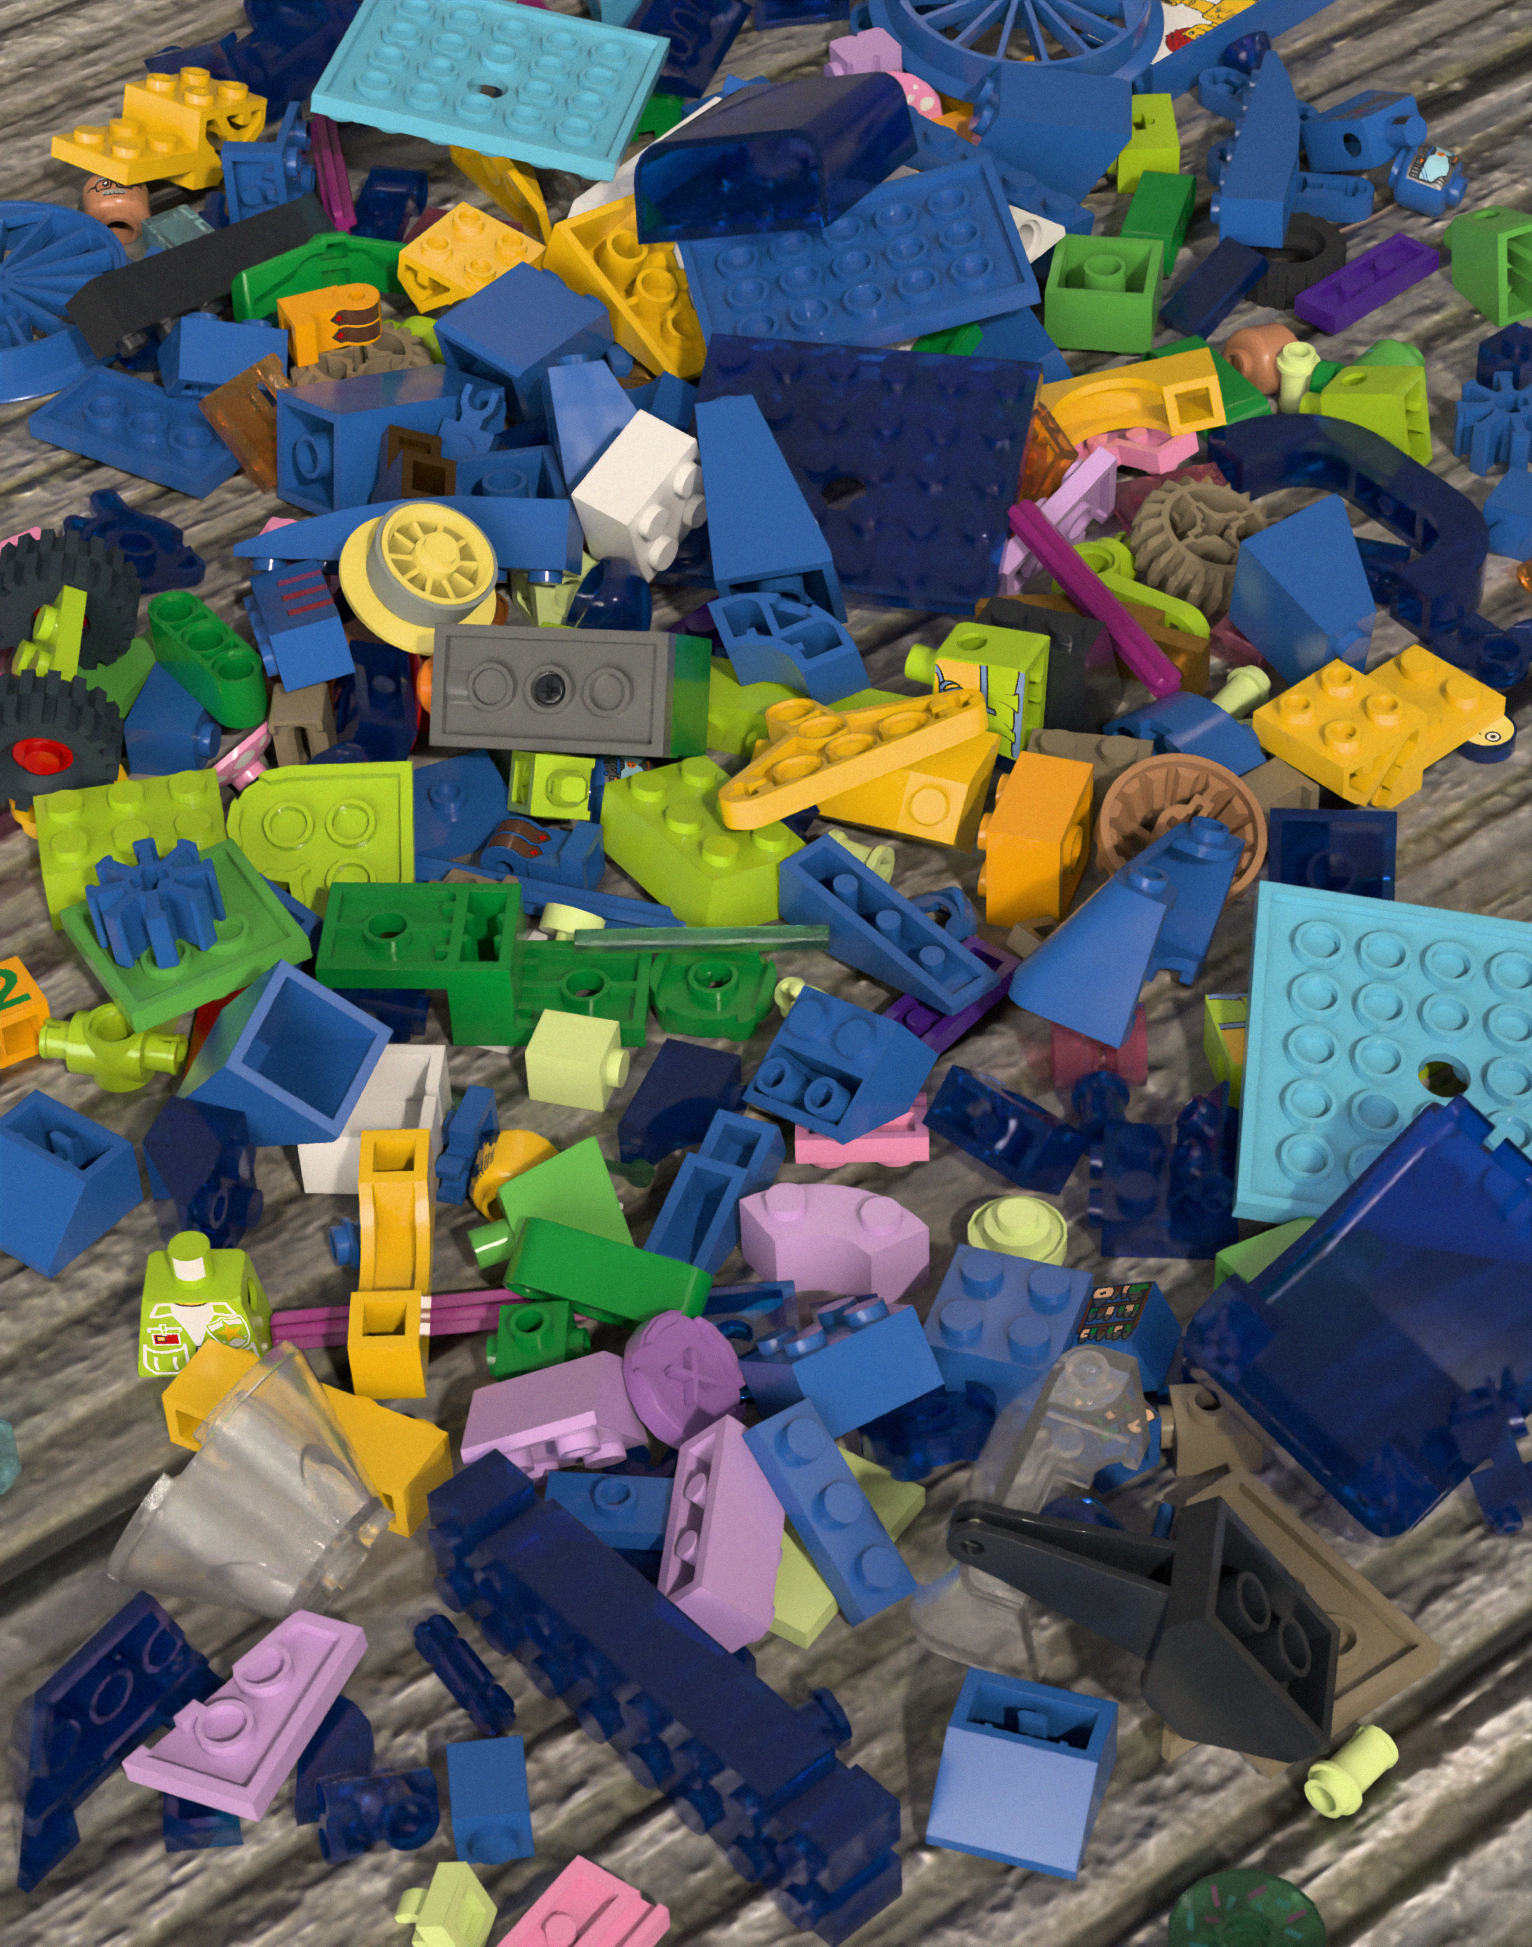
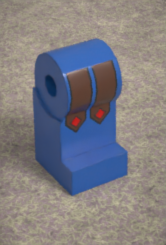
(547, 853)

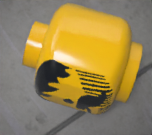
(502, 1159)

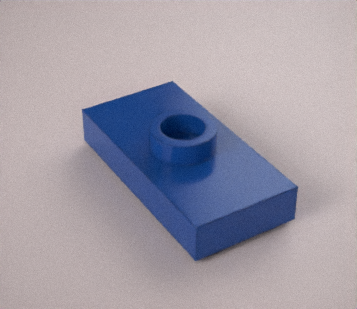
(616, 1508)

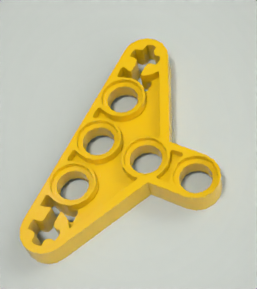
(830, 752)

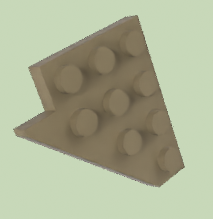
(1378, 1643)

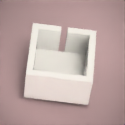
(643, 495)
(403, 1092)

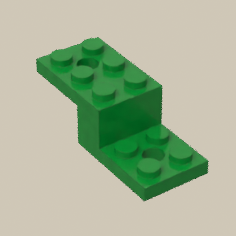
(478, 950)

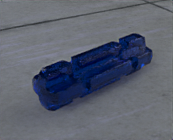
(464, 1674)

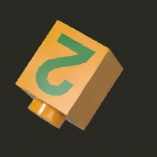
(21, 1013)

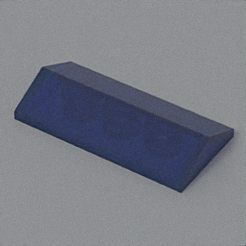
(698, 38)

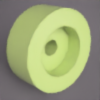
(563, 920)

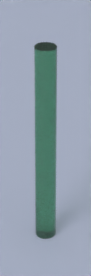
(702, 939)

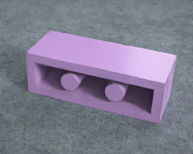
(722, 1537)

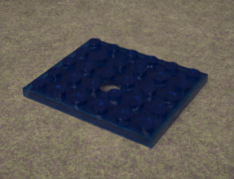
(925, 435)

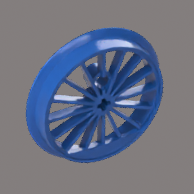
(956, 69)
(50, 262)

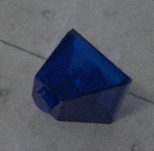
(1334, 850)

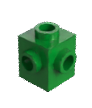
(535, 1338)

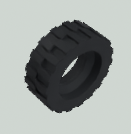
(1306, 239)

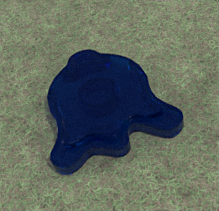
(145, 539)

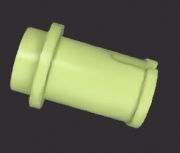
(1296, 368)
(1245, 690)
(1338, 1784)

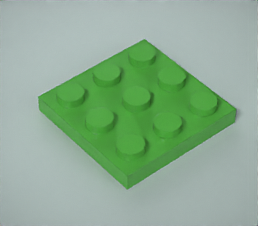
(248, 945)

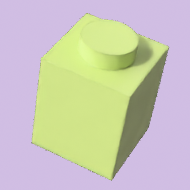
(575, 1060)

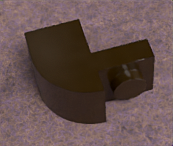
(413, 467)

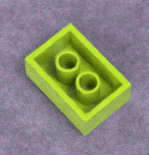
(105, 820)
(674, 843)

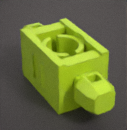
(550, 784)

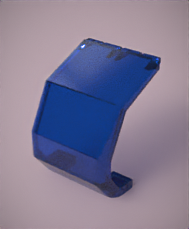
(1381, 1321)

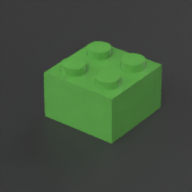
(1104, 293)

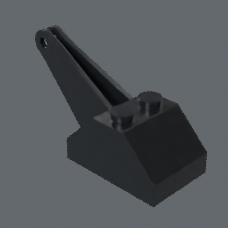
(1222, 1625)

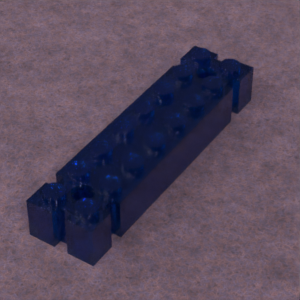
(667, 1699)

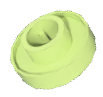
(1020, 1228)

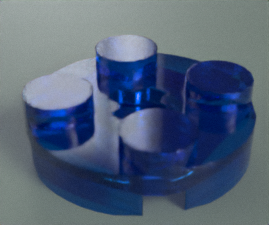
(931, 1431)

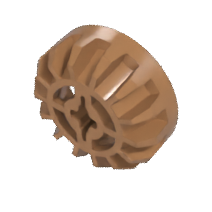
(1175, 791)

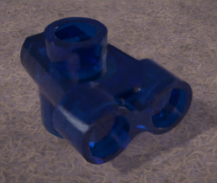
(399, 1009)
(375, 1808)

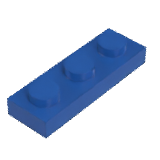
(830, 1512)

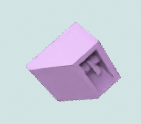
(556, 1418)

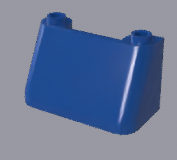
(1141, 920)

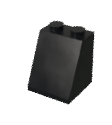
(1082, 667)

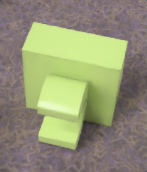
(451, 1912)

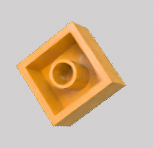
(1036, 839)

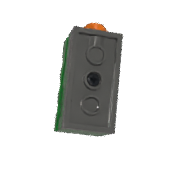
(567, 690)

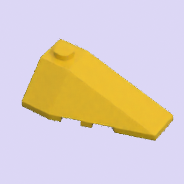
(510, 186)
(636, 283)
(924, 802)

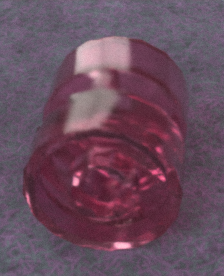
(1078, 1054)

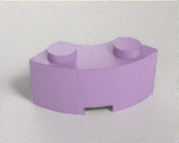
(835, 1240)

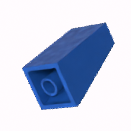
(335, 429)
(756, 512)

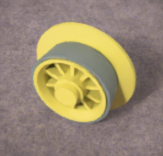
(419, 570)

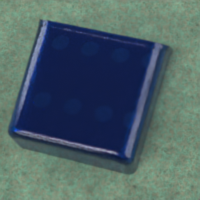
(774, 158)

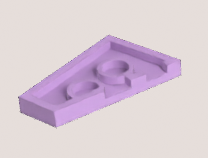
(1084, 494)
(256, 1726)

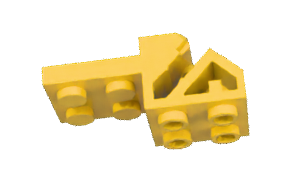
(167, 130)
(462, 257)
(1377, 729)

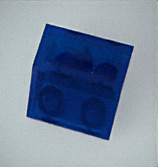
(202, 1172)

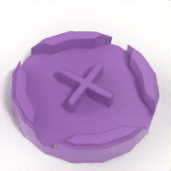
(681, 1376)

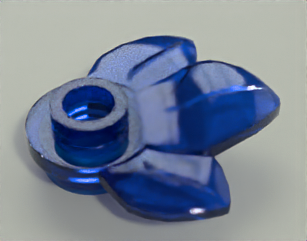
(1487, 651)

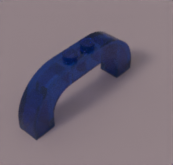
(1386, 485)

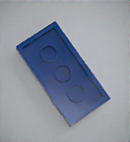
(137, 431)

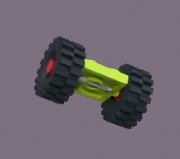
(58, 610)

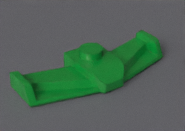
(320, 263)

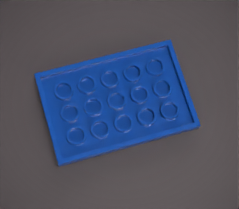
(886, 271)

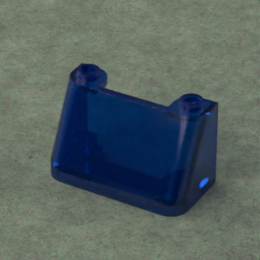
(275, 60)

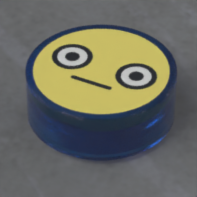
(1491, 744)

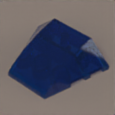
(90, 1719)

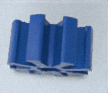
(1494, 424)
(156, 903)

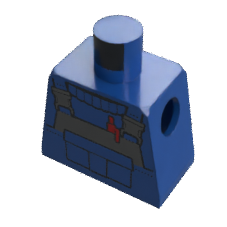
(1381, 125)

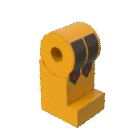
(330, 320)

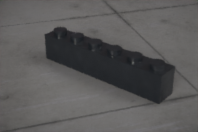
(150, 295)

